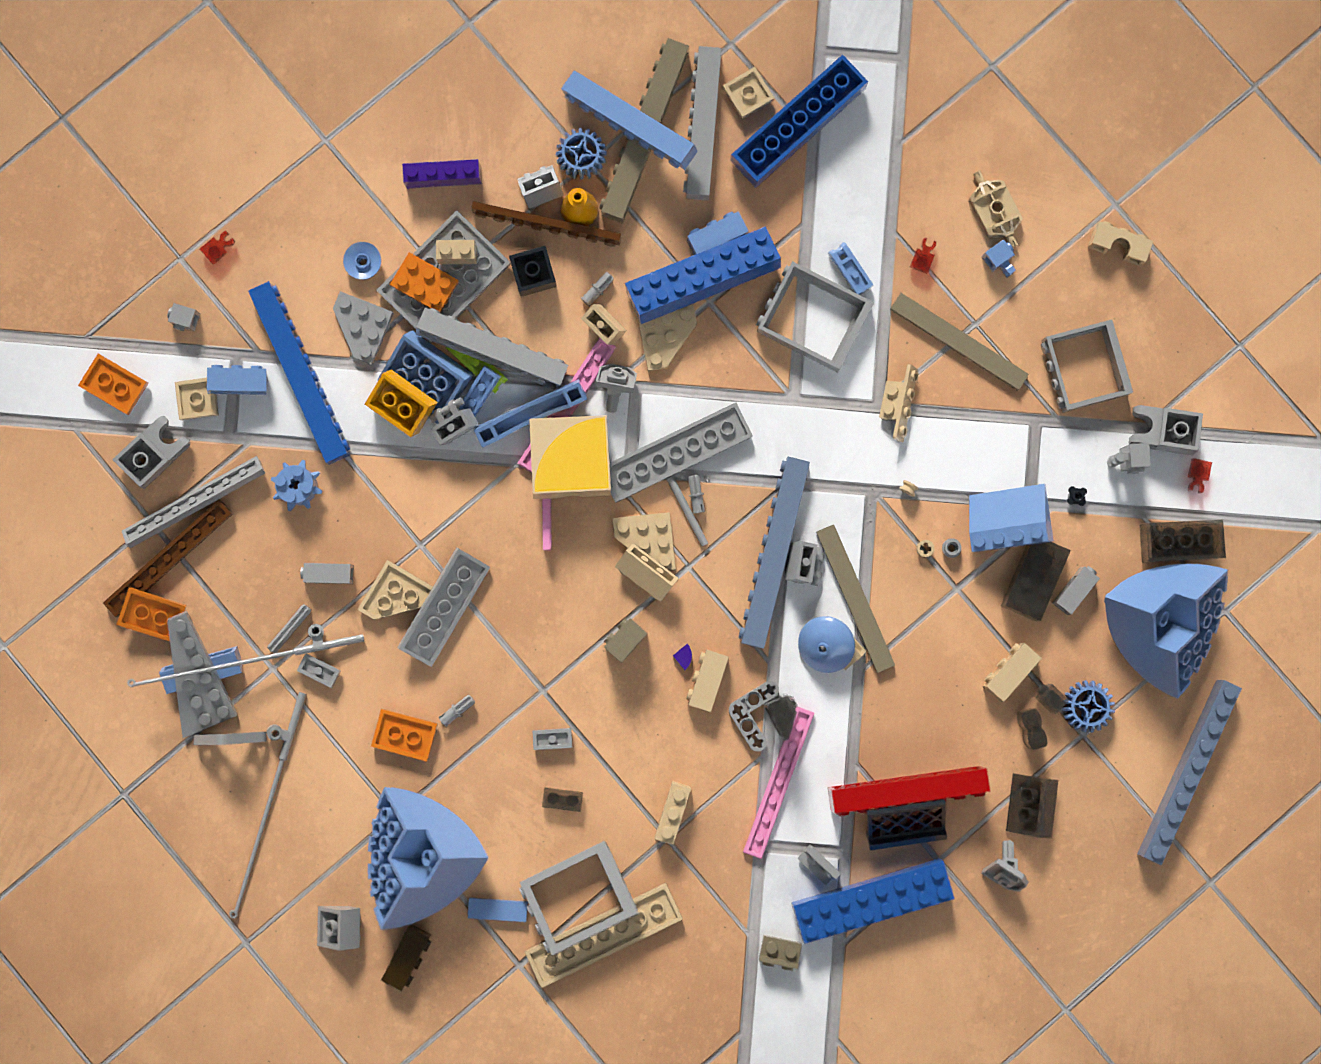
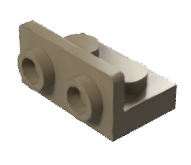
(780, 952)

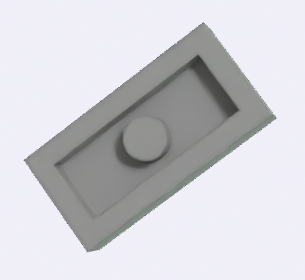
(318, 670)
(552, 739)

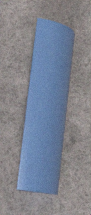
(218, 658)

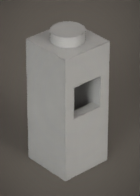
(327, 573)
(1076, 590)

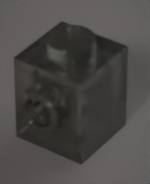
(1051, 698)

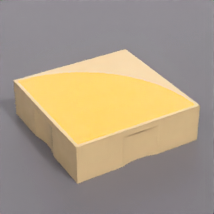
(570, 457)

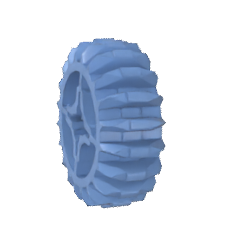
(586, 157)
(1085, 712)

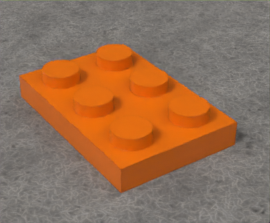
(424, 282)
(113, 384)
(148, 613)
(404, 735)

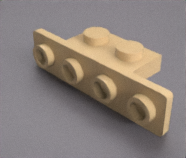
(898, 400)

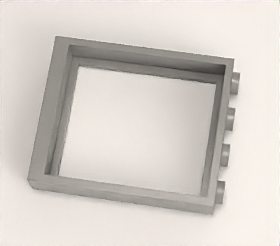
(863, 305)
(617, 882)

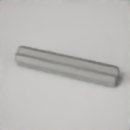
(289, 628)

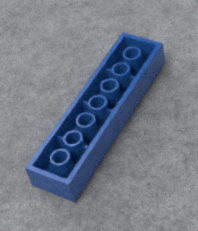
(799, 121)
(703, 275)
(872, 900)

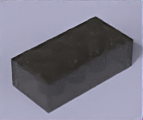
(1182, 541)
(1035, 579)

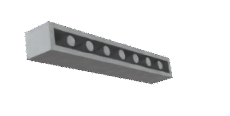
(703, 123)
(491, 349)

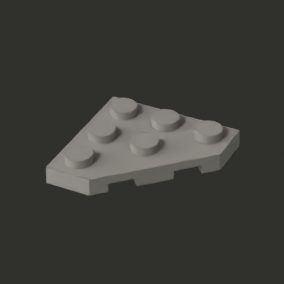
(362, 325)

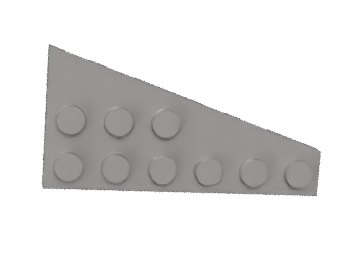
(202, 695)

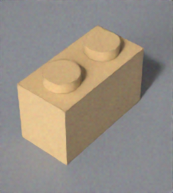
(456, 252)
(603, 324)

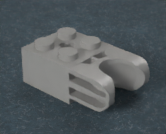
(1163, 426)
(157, 453)

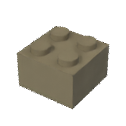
(625, 639)

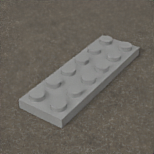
(443, 607)

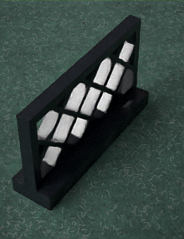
(909, 832)

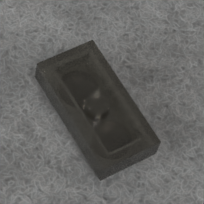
(562, 799)

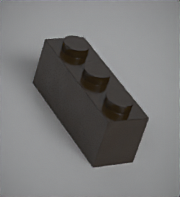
(407, 958)

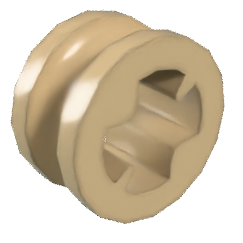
(908, 488)
(929, 544)

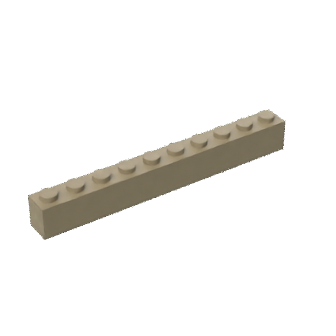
(654, 105)

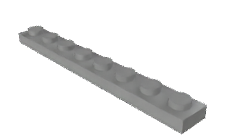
(193, 502)

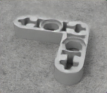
(747, 708)
(225, 739)

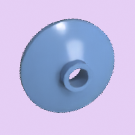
(358, 252)

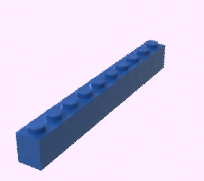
(299, 373)

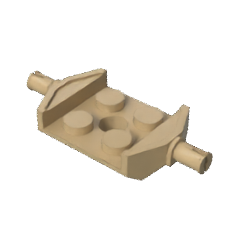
(996, 223)

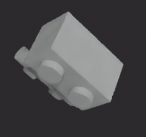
(540, 186)
(454, 426)
(1132, 458)
(804, 563)

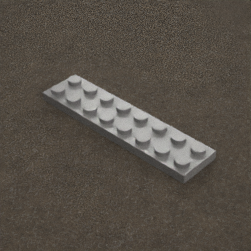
(677, 451)

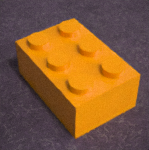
(400, 403)

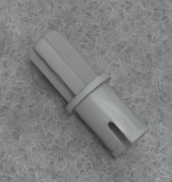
(597, 289)
(696, 494)
(456, 710)

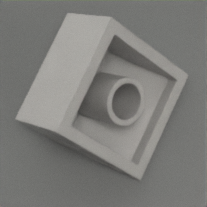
(338, 927)

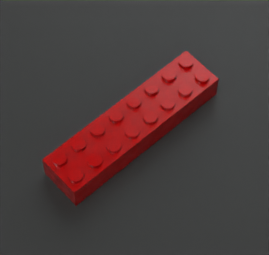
(908, 789)

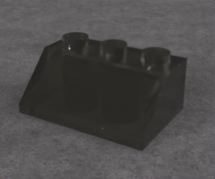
(782, 714)
(1032, 805)

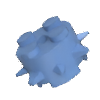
(306, 488)

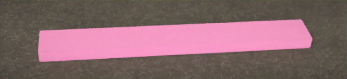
(587, 375)
(778, 784)

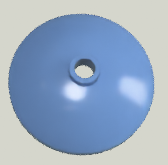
(832, 635)

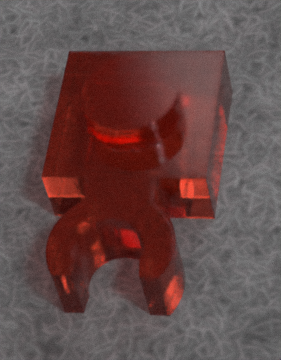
(214, 249)
(923, 258)
(1200, 472)

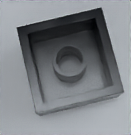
(532, 271)

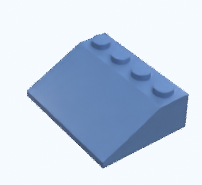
(428, 369)
(1009, 518)

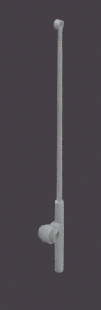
(317, 645)
(287, 736)

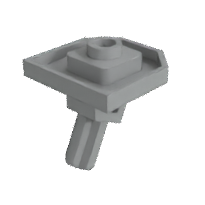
(616, 379)
(1006, 871)

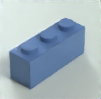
(717, 232)
(236, 380)

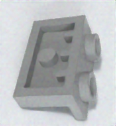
(818, 865)

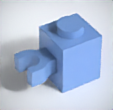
(999, 256)

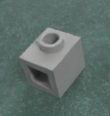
(183, 317)

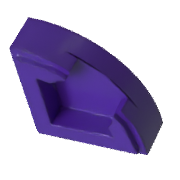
(684, 656)

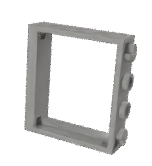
(1115, 356)

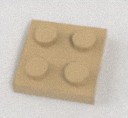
(748, 92)
(194, 401)

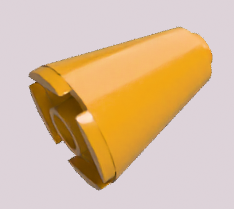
(579, 207)

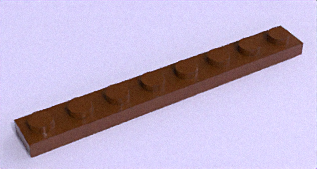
(539, 222)
(171, 555)

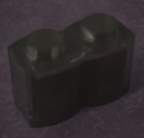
(1031, 722)

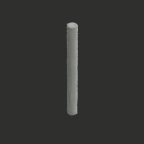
(687, 511)

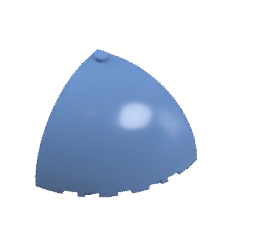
(1166, 621)
(418, 857)

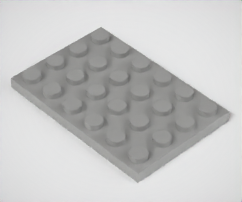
(472, 277)

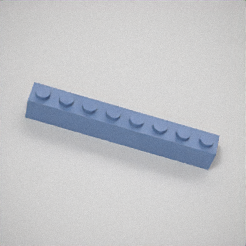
(629, 120)

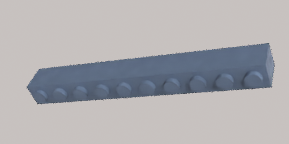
(775, 552)
(1189, 771)

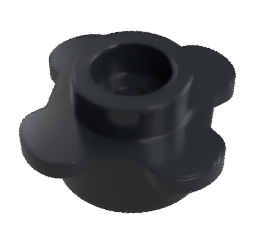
(1072, 493)

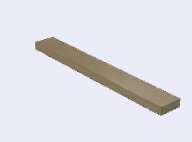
(959, 341)
(855, 598)

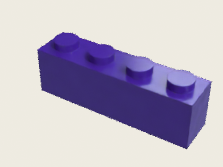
(442, 173)

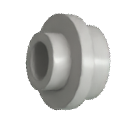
(957, 546)

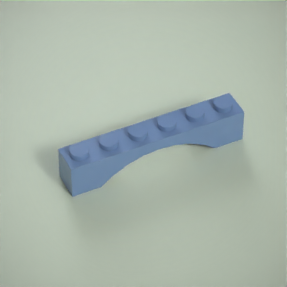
(539, 408)

